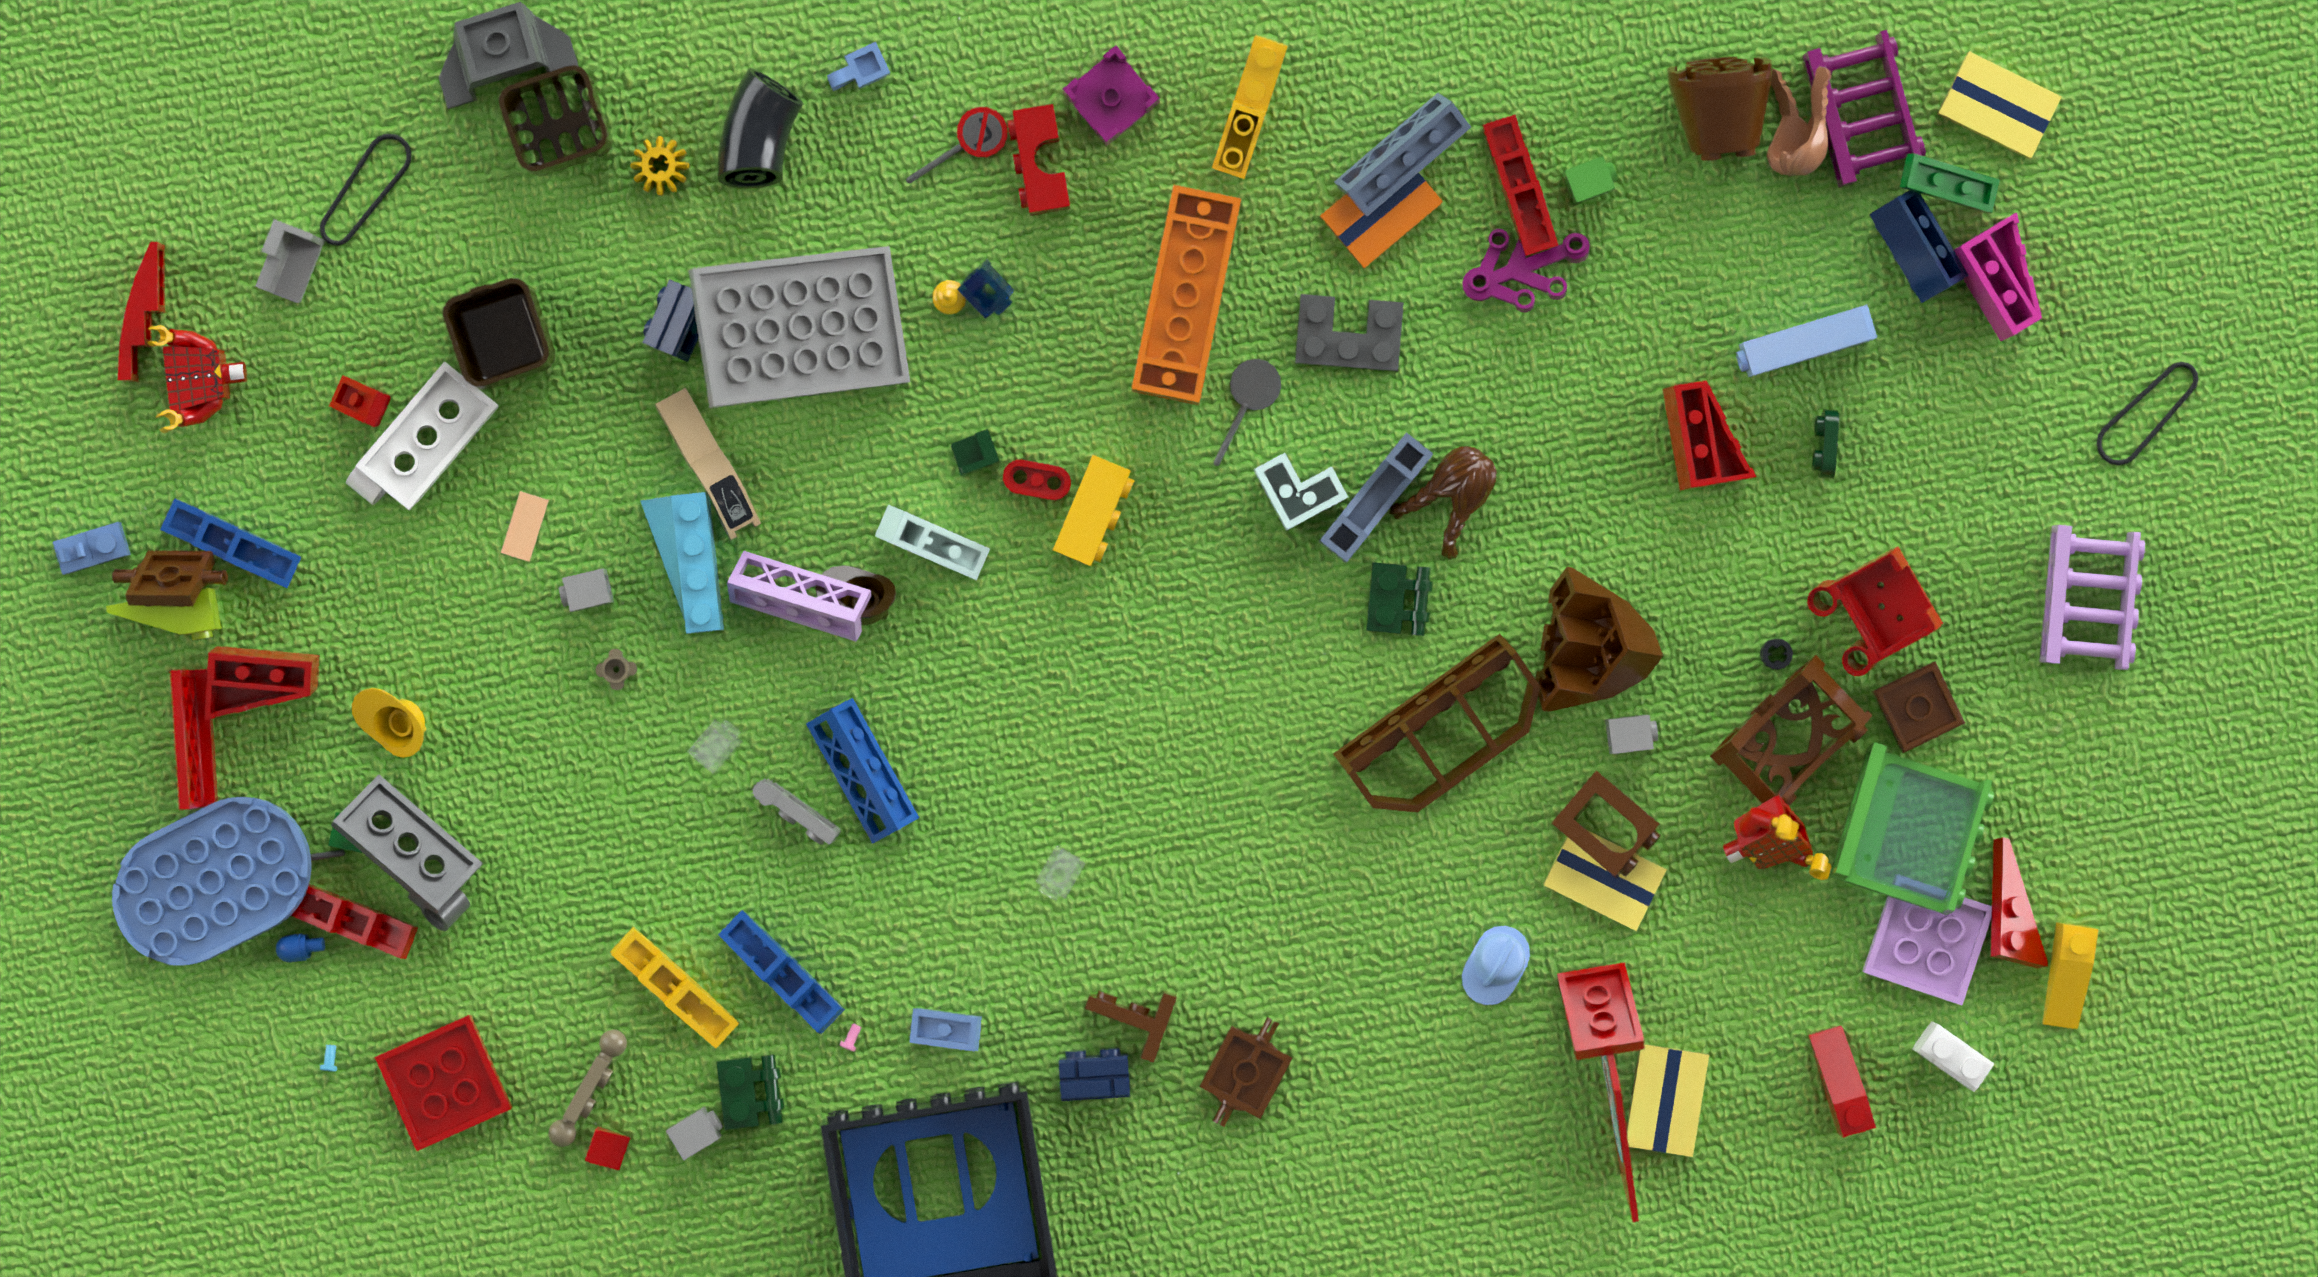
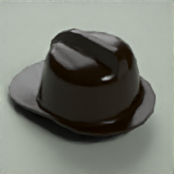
(881, 587)

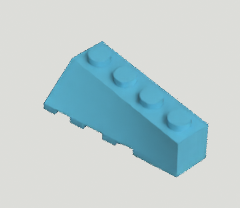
(687, 548)

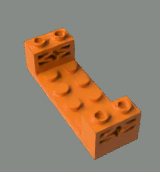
(1186, 295)

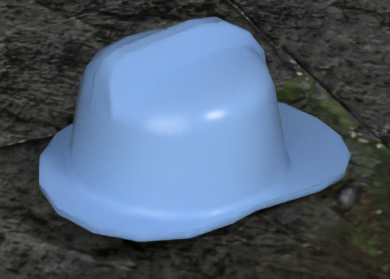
(1495, 965)

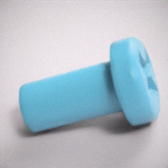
(329, 1059)

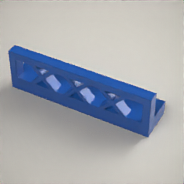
(867, 768)

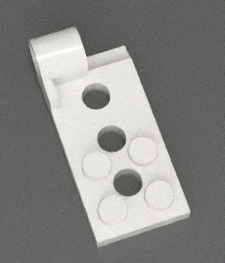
(377, 471)

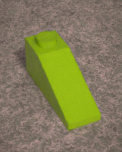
(188, 620)

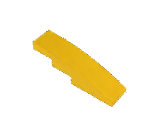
(674, 987)

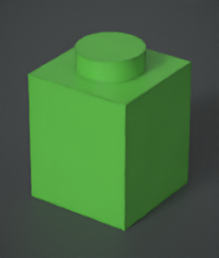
(1589, 180)

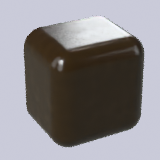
(499, 333)

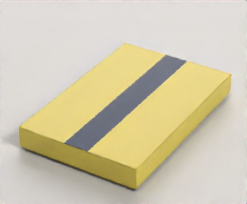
(1999, 105)
(1590, 884)
(1666, 1100)

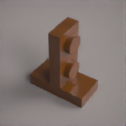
(1137, 1016)

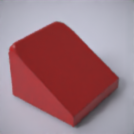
(607, 1148)

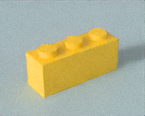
(1093, 511)

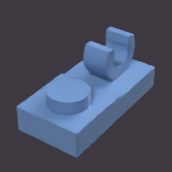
(91, 548)
(945, 1029)

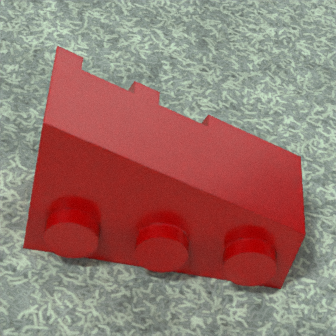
(1702, 439)
(256, 678)

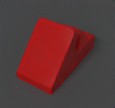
(360, 401)

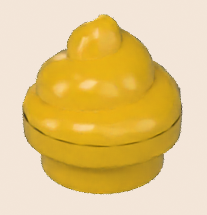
(947, 297)

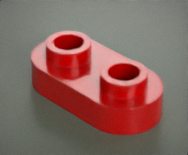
(1037, 479)

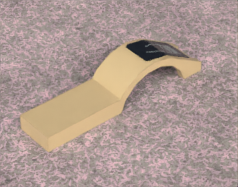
(707, 462)

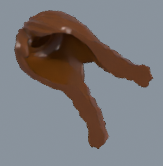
(1466, 478)

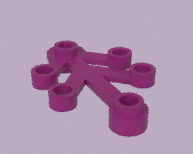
(1521, 270)

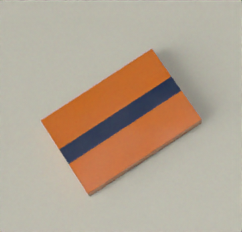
(1372, 235)

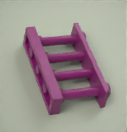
(1838, 132)

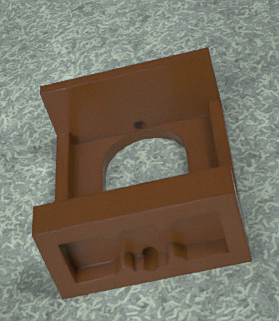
(1612, 861)

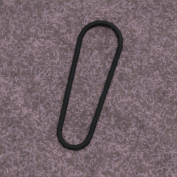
(350, 180)
(2161, 423)

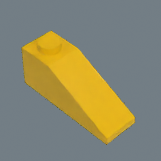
(2069, 974)

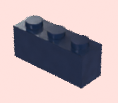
(1918, 245)

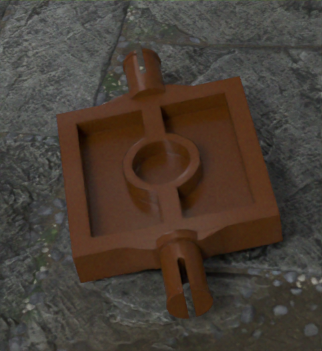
(169, 578)
(1245, 1071)

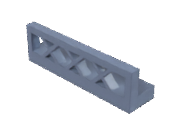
(1403, 154)

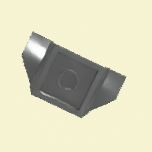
(500, 47)

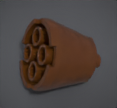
(1722, 104)

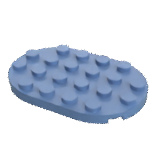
(211, 881)

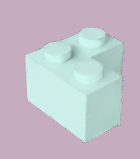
(1297, 500)

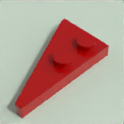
(2012, 923)

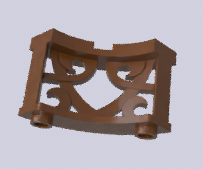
(1798, 687)

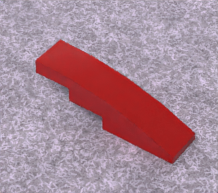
(1520, 185)
(145, 298)
(356, 921)

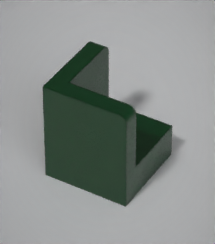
(975, 453)

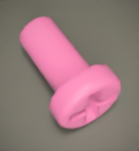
(851, 1038)

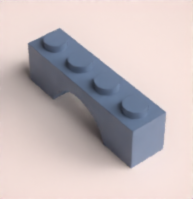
(1375, 497)

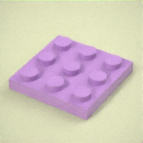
(1929, 948)

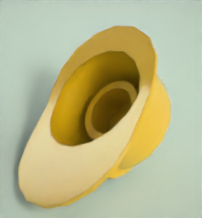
(390, 721)

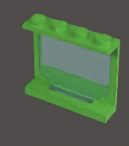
(1911, 831)

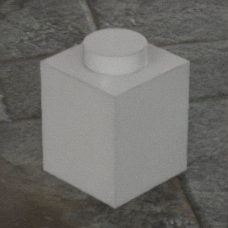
(586, 590)
(1631, 733)
(695, 1132)

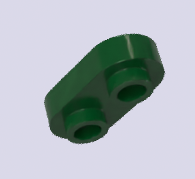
(1825, 458)

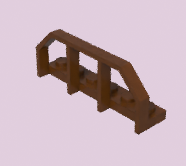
(1424, 705)

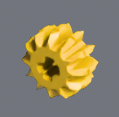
(661, 178)

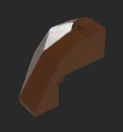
(1592, 645)

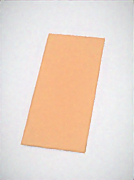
(524, 526)

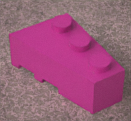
(2001, 278)

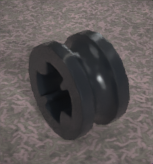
(1776, 664)

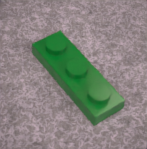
(1949, 183)

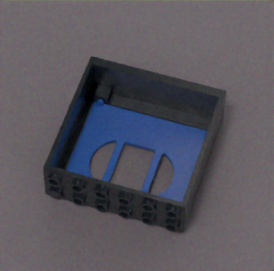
(978, 1238)

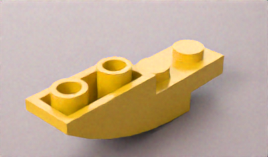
(1249, 106)

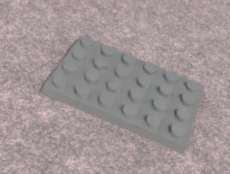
(799, 326)

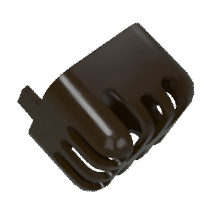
(512, 101)

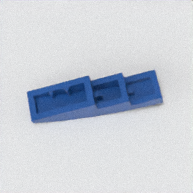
(231, 543)
(781, 972)

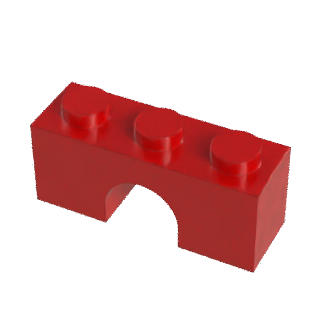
(1032, 130)

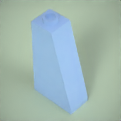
(1806, 341)

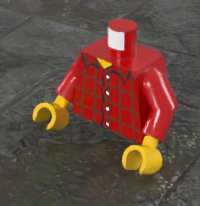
(194, 376)
(1775, 836)

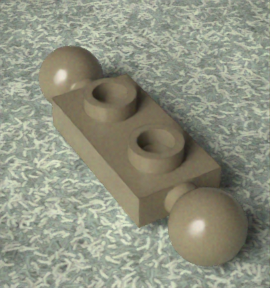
(562, 1131)

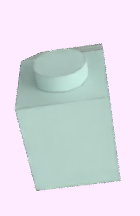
(932, 542)

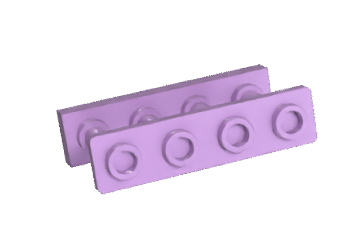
(2062, 578)

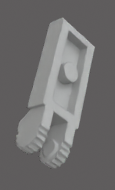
(795, 810)

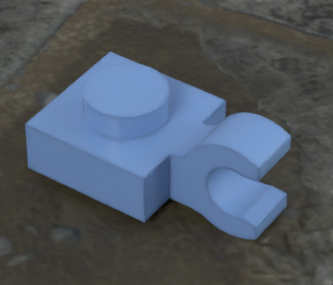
(863, 66)

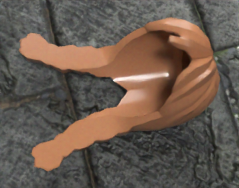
(1796, 145)

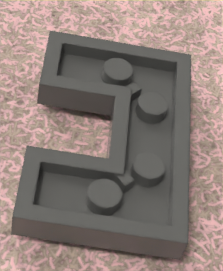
(1373, 351)

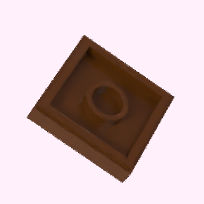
(1918, 707)

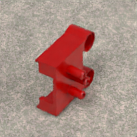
(1883, 604)

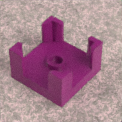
(1111, 96)

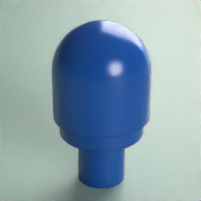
(298, 947)

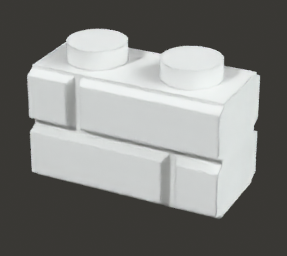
(1953, 1056)

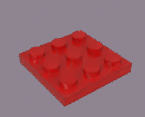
(443, 1082)

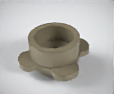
(606, 669)

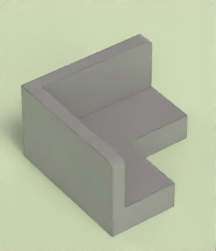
(289, 261)

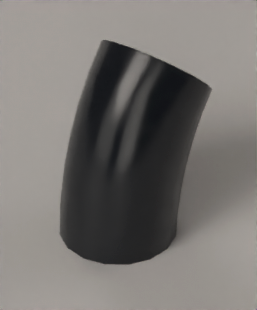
(756, 132)

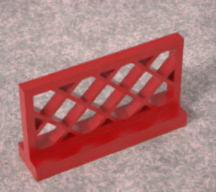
(193, 740)

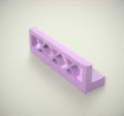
(796, 606)

